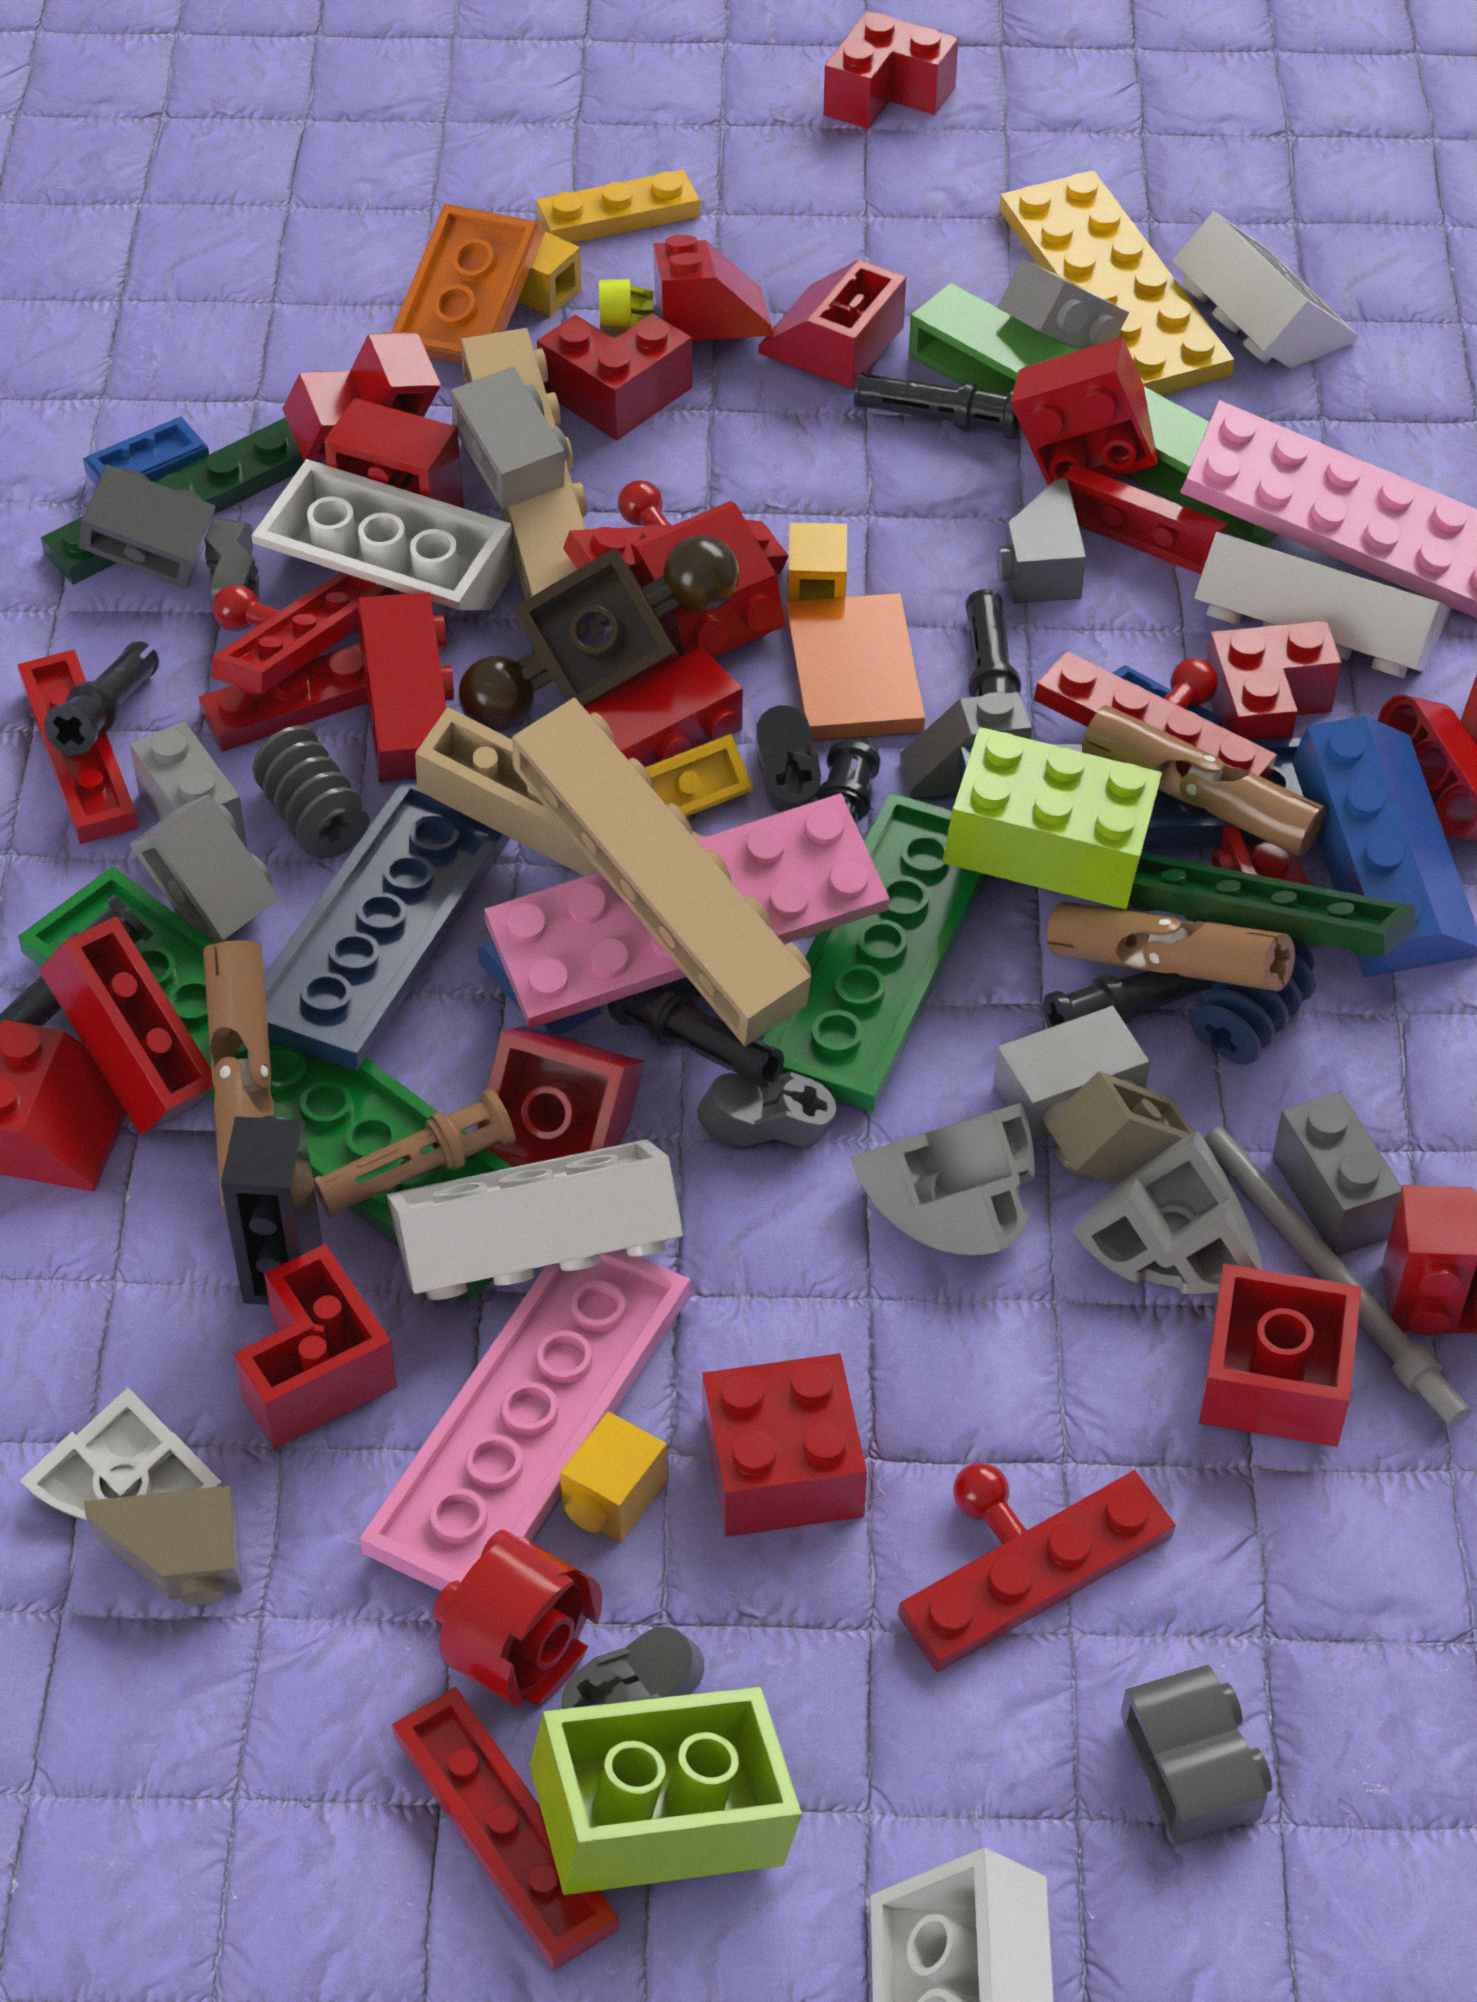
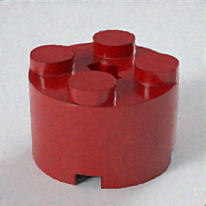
(517, 1620)

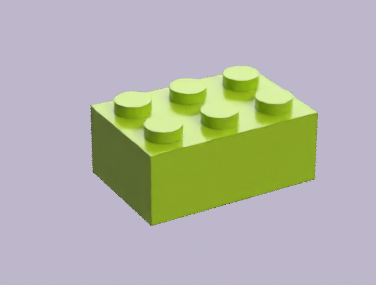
(1051, 817)
(663, 1789)

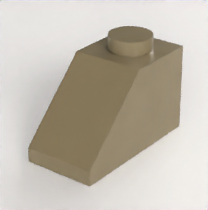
(1114, 1128)
(175, 1540)

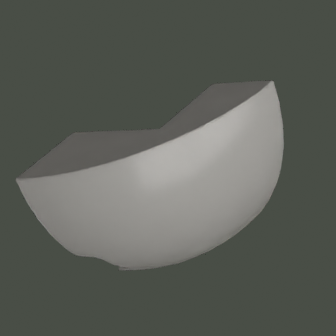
(956, 1182)
(1172, 1222)

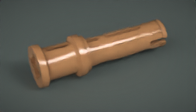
(339, 1189)

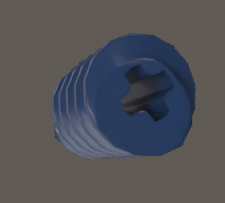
(1244, 1019)

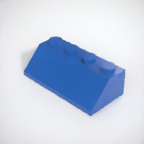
(1386, 836)

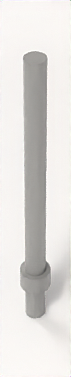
(1412, 1363)

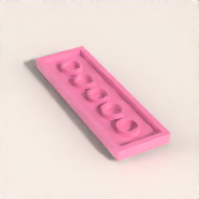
(1338, 506)
(588, 948)
(525, 1414)

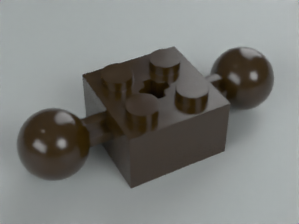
(697, 575)

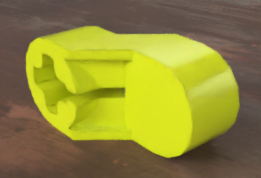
(622, 305)

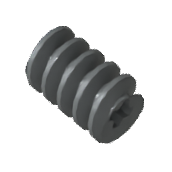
(310, 792)

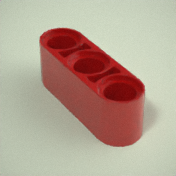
(1445, 756)

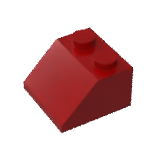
(706, 292)
(751, 610)
(561, 1095)
(54, 1108)

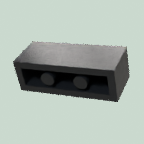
(268, 1199)

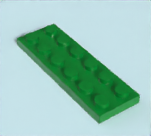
(880, 969)

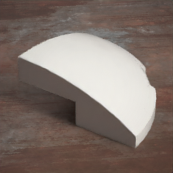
(117, 1456)

